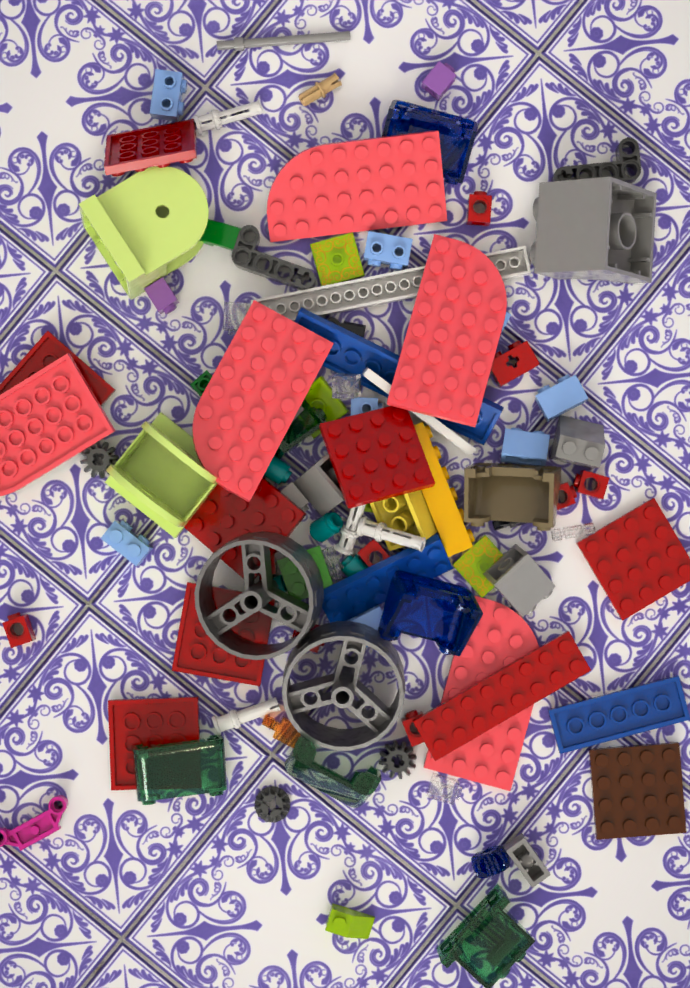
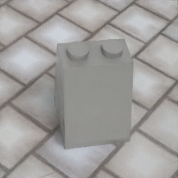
(578, 442)
(320, 486)
(520, 580)

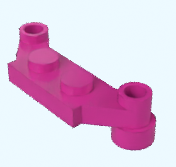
(37, 827)

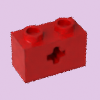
(525, 362)

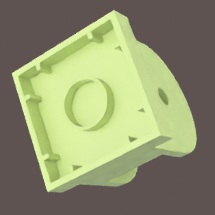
(147, 225)
(162, 475)

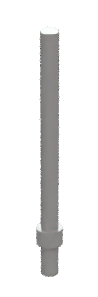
(240, 43)

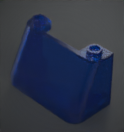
(455, 134)
(429, 611)

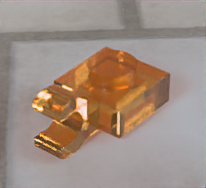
(284, 730)

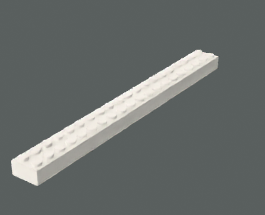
(379, 288)

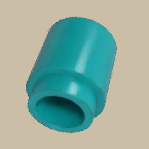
(278, 471)
(326, 526)
(353, 565)

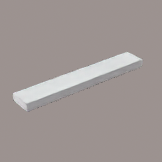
(430, 420)

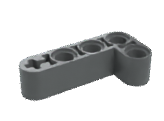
(616, 167)
(275, 263)

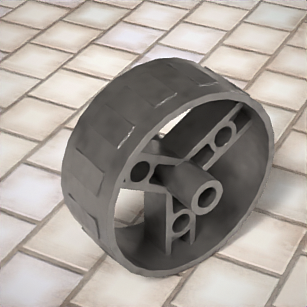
(257, 596)
(344, 684)

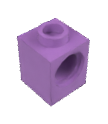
(439, 80)
(162, 296)

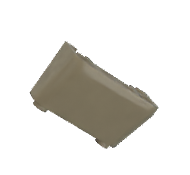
(511, 494)

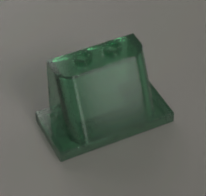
(487, 940)

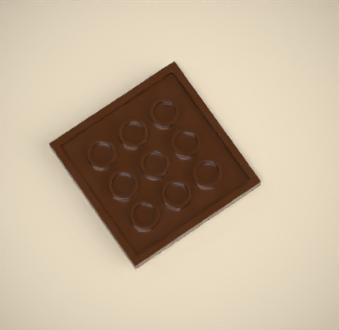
(637, 790)

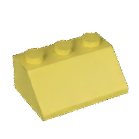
(406, 514)

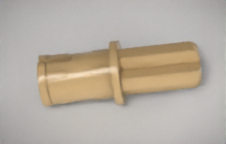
(319, 90)

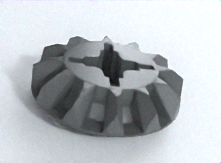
(267, 795)

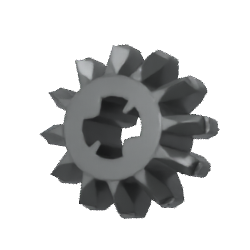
(91, 459)
(389, 762)

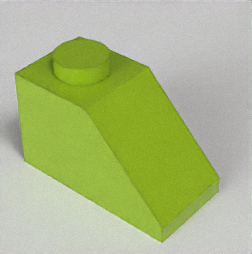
(349, 922)

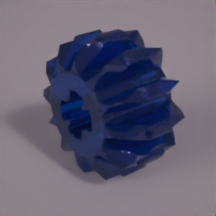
(490, 861)

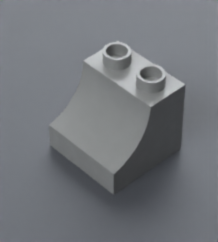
(594, 230)

